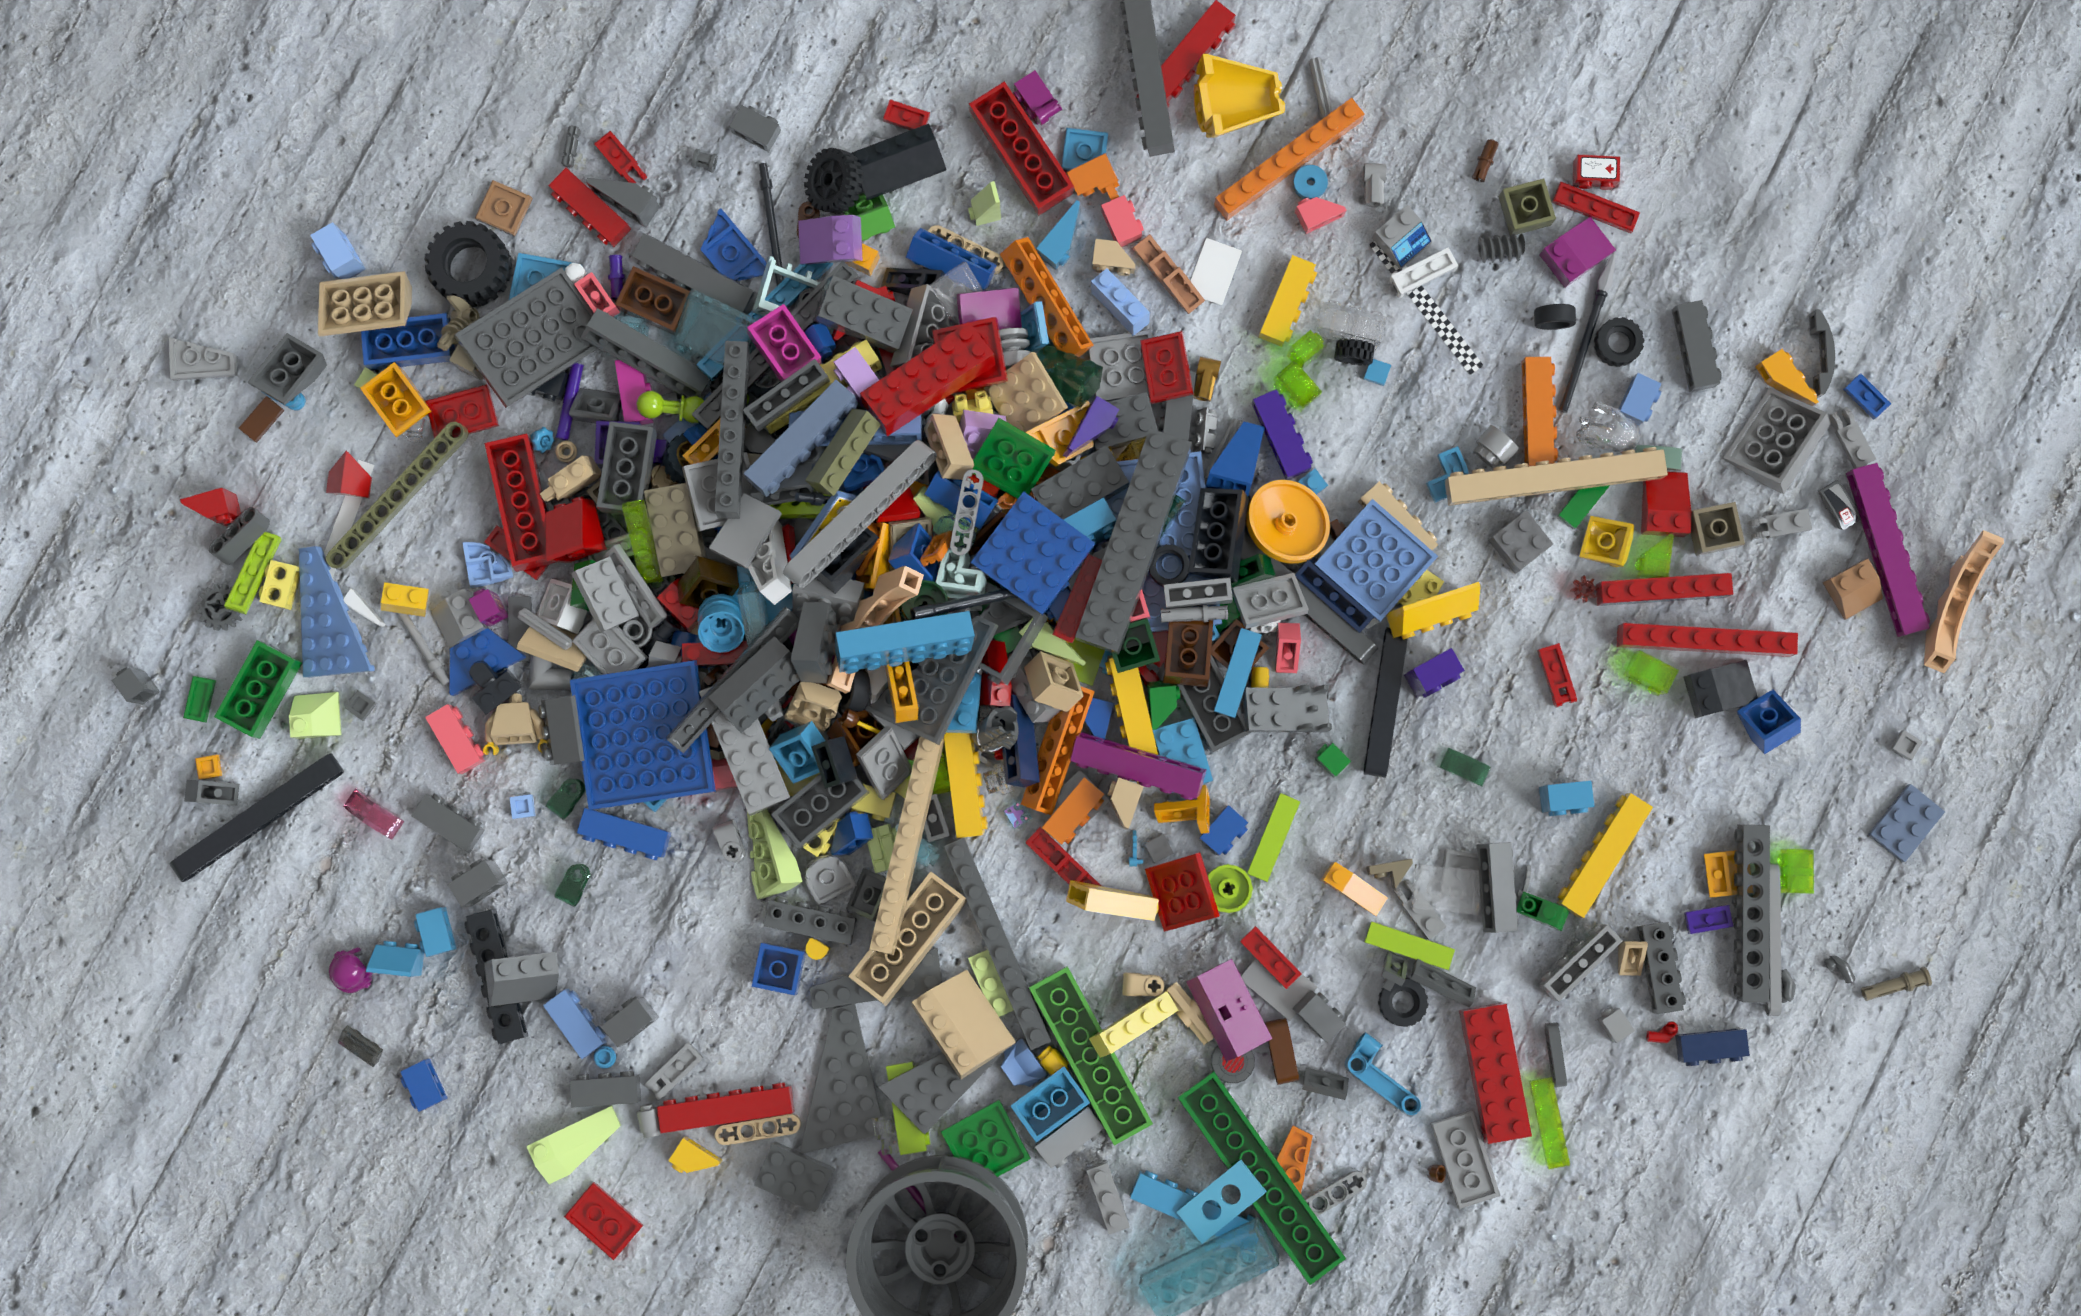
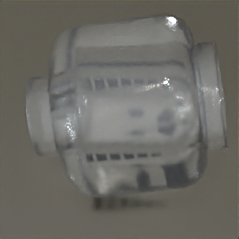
(418, 431)

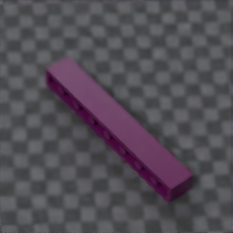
(1888, 549)

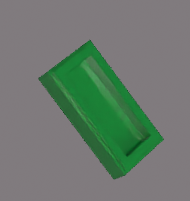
(199, 699)

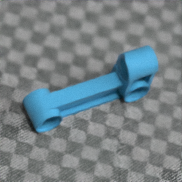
(1374, 1078)

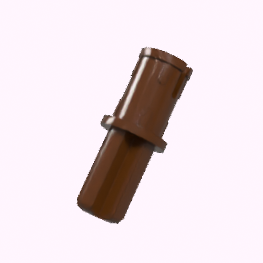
(1485, 160)

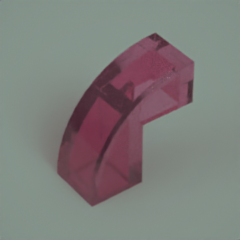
(373, 814)

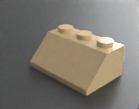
(1124, 800)

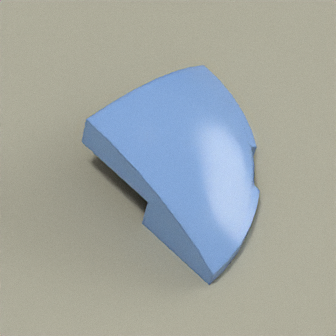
(484, 565)

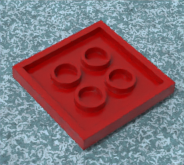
(989, 332)
(1182, 892)

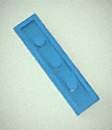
(1237, 673)

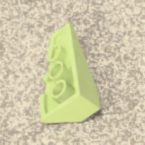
(773, 860)
(567, 1148)

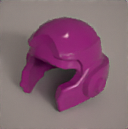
(349, 972)

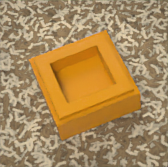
(208, 767)

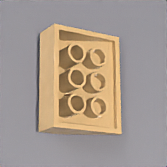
(364, 303)
(963, 1023)

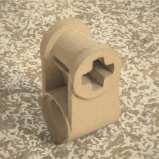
(1137, 984)

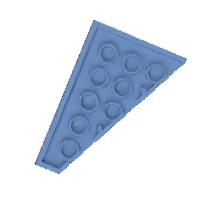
(328, 636)

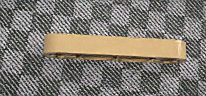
(969, 245)
(758, 1132)

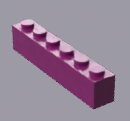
(1138, 765)

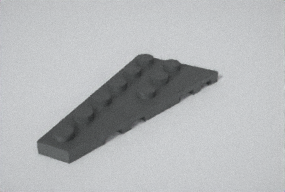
(930, 1089)

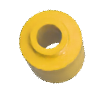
(1052, 1060)

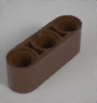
(1282, 1051)

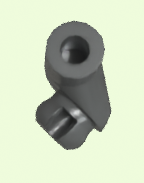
(1844, 967)
(1789, 986)

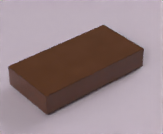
(261, 419)

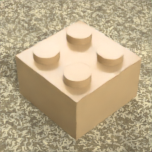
(1053, 681)

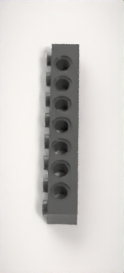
(732, 430)
(1760, 923)

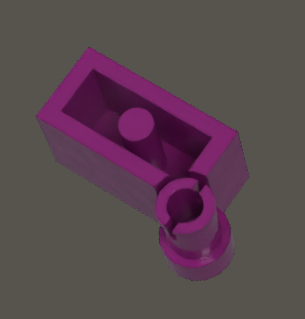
(1036, 98)

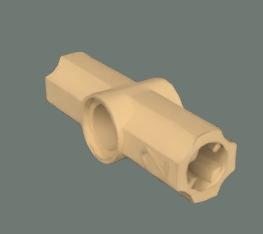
(1190, 1013)

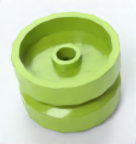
(1240, 887)

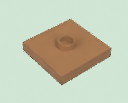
(503, 208)

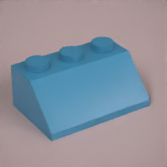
(1050, 1104)

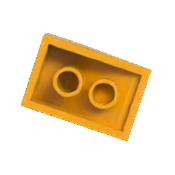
(396, 399)

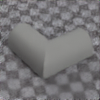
(546, 677)

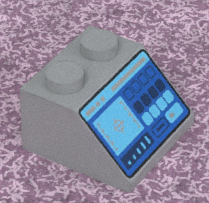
(1402, 237)

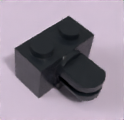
(493, 687)

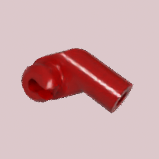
(1664, 1035)

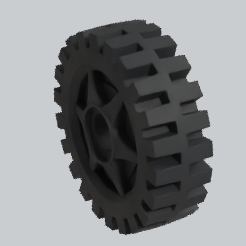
(833, 180)

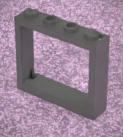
(1023, 645)

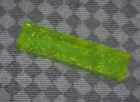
(642, 540)
(1549, 1122)

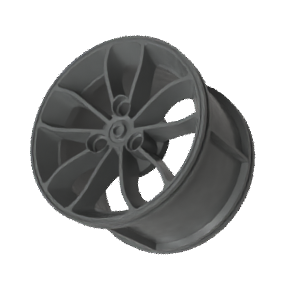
(941, 1245)

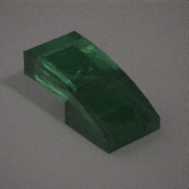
(1465, 767)

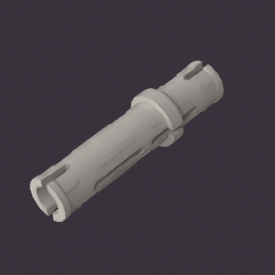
(1196, 613)

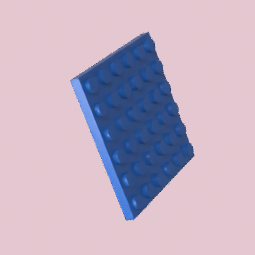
(625, 735)

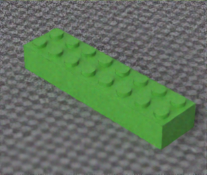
(1101, 1077)

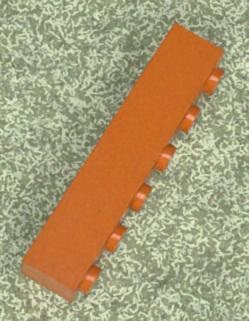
(1538, 410)

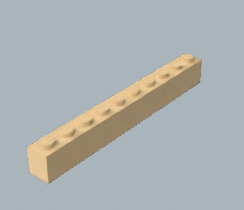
(1555, 477)
(906, 846)

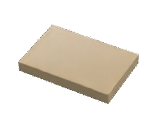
(542, 647)

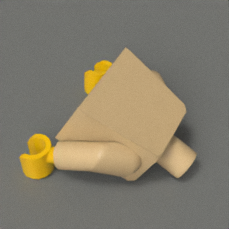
(513, 724)

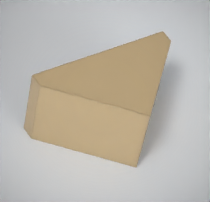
(1631, 957)

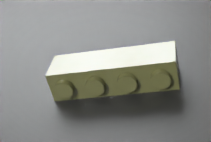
(843, 452)

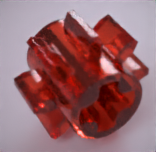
(1589, 591)

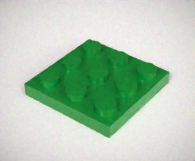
(1012, 459)
(987, 1139)

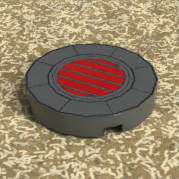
(1232, 1070)

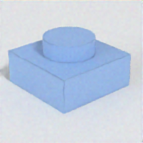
(522, 806)

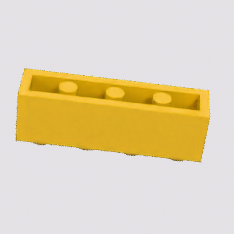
(1287, 300)

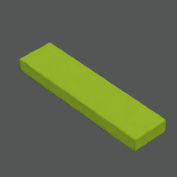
(252, 573)
(1273, 837)
(1409, 945)

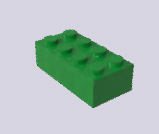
(258, 689)

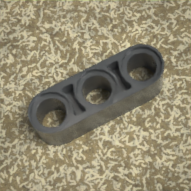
(239, 536)

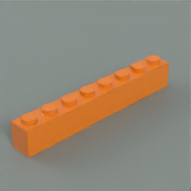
(1289, 159)

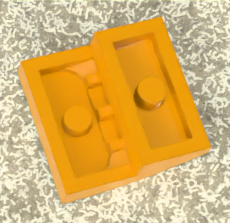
(1720, 874)

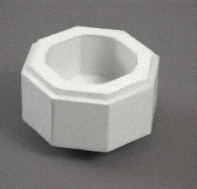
(575, 272)

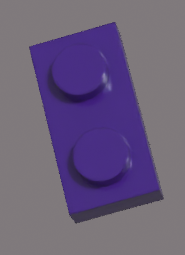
(1708, 919)

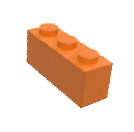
(1074, 811)

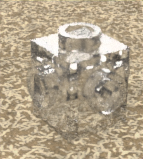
(995, 780)

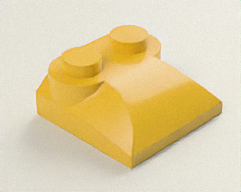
(1607, 541)

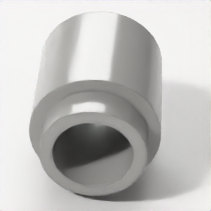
(648, 1120)

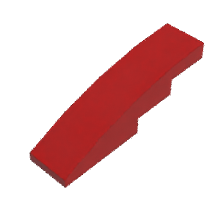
(1058, 858)

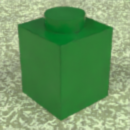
(1332, 759)

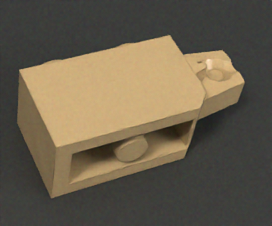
(572, 479)

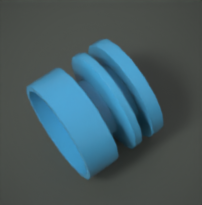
(720, 623)

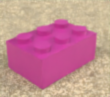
(782, 342)

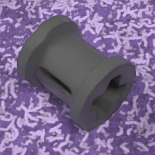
(704, 160)

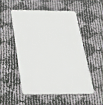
(1215, 270)

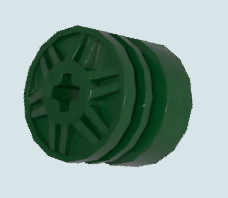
(928, 594)

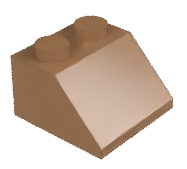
(1854, 588)

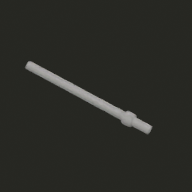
(433, 664)

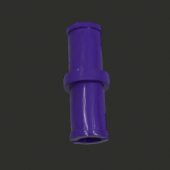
(616, 275)

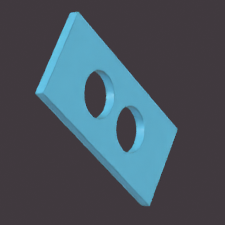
(1250, 1191)

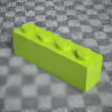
(908, 1135)

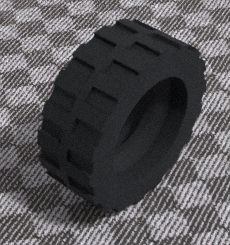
(1627, 327)
(1409, 1018)

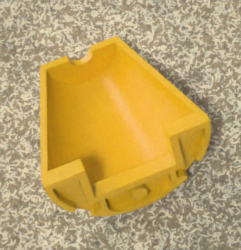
(1234, 95)

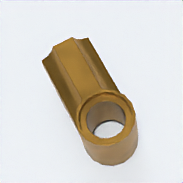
(1207, 373)

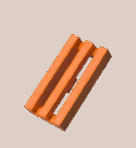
(937, 548)

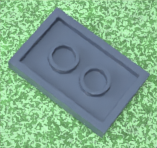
(1906, 823)

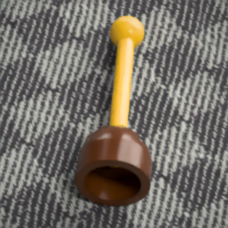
(851, 719)

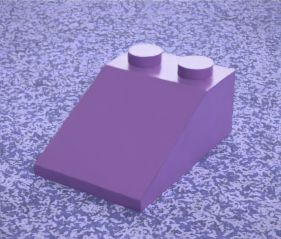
(830, 239)

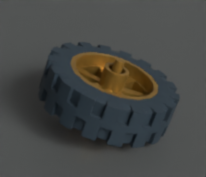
(672, 461)

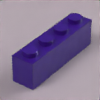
(1281, 434)

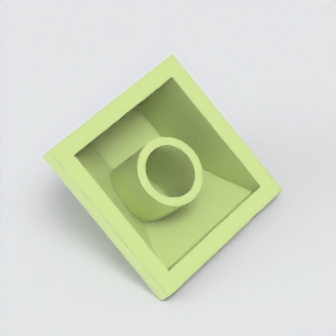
(315, 716)

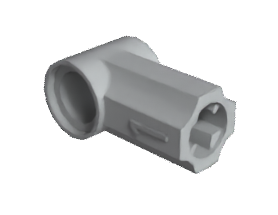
(1374, 178)

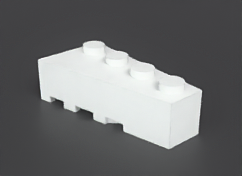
(769, 565)

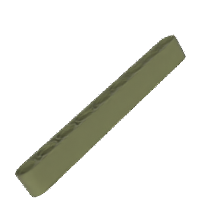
(387, 500)

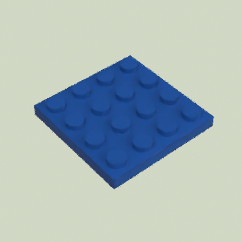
(1033, 553)

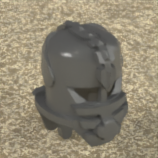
(991, 732)

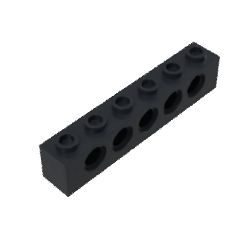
(495, 942)

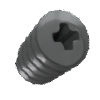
(1501, 247)

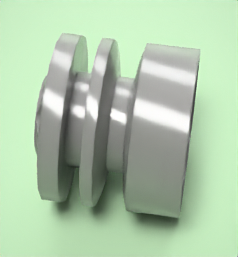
(1013, 342)

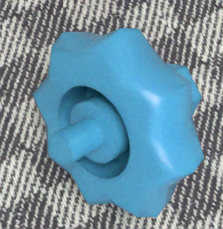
(542, 440)

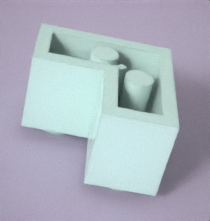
(957, 578)

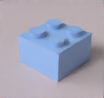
(337, 252)

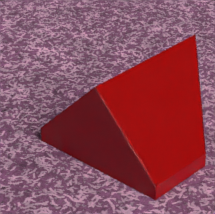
(348, 478)

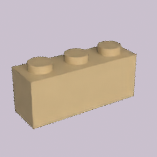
(949, 444)

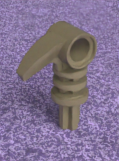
(460, 319)

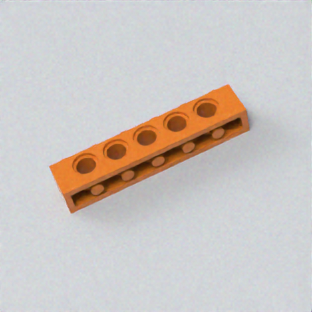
(1037, 286)
(1056, 754)

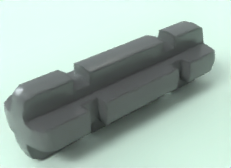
(570, 146)

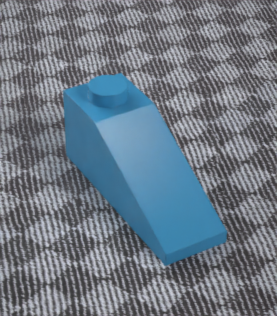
(1057, 244)

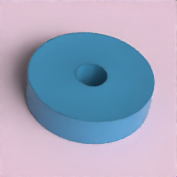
(1313, 173)

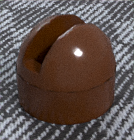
(1436, 1173)

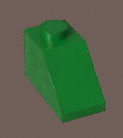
(1161, 701)

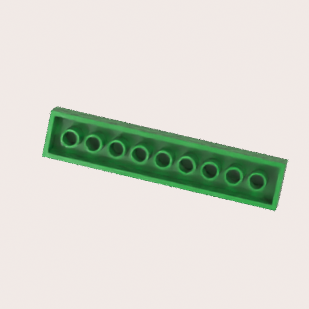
(1282, 1205)

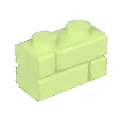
(882, 846)

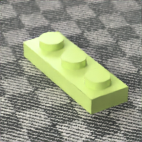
(990, 982)

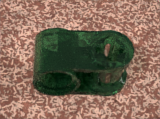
(564, 800)
(571, 887)

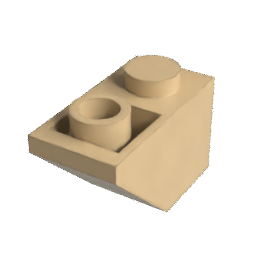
(1112, 256)

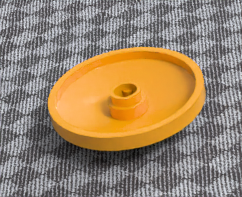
(1287, 521)

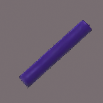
(571, 391)

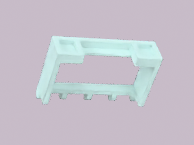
(764, 307)

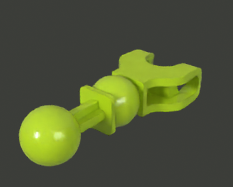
(651, 405)

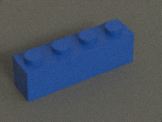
(942, 255)
(623, 833)

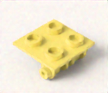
(1425, 587)

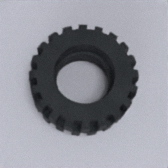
(452, 242)

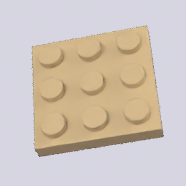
(1027, 396)

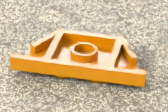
(1059, 432)

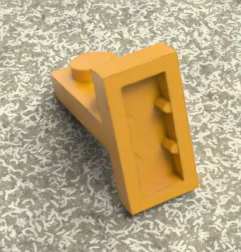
(1186, 811)

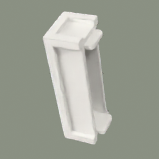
(1423, 272)

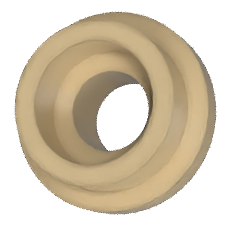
(566, 445)

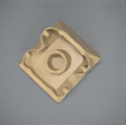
(813, 704)

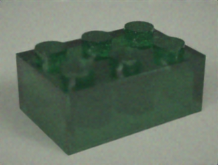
(1073, 376)

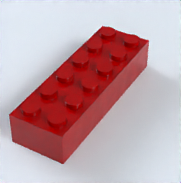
(1021, 148)
(928, 378)
(519, 500)
(1495, 1073)

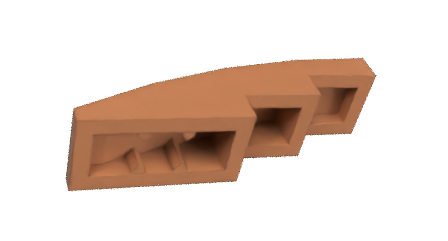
(1168, 274)

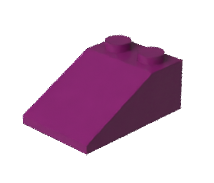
(1577, 252)

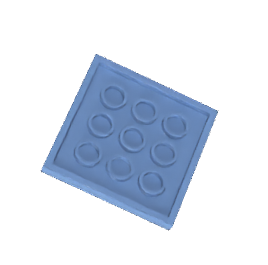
(1376, 560)

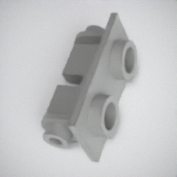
(1202, 439)

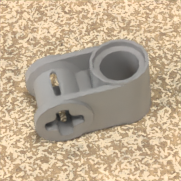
(728, 837)

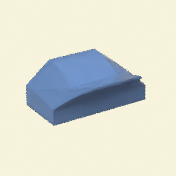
(1022, 1065)

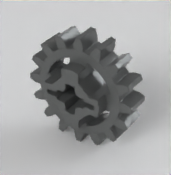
(219, 615)

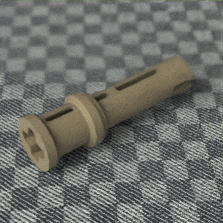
(1906, 981)

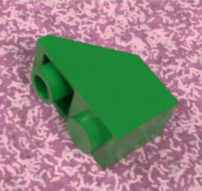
(1542, 911)

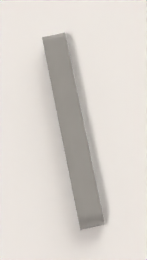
(859, 514)

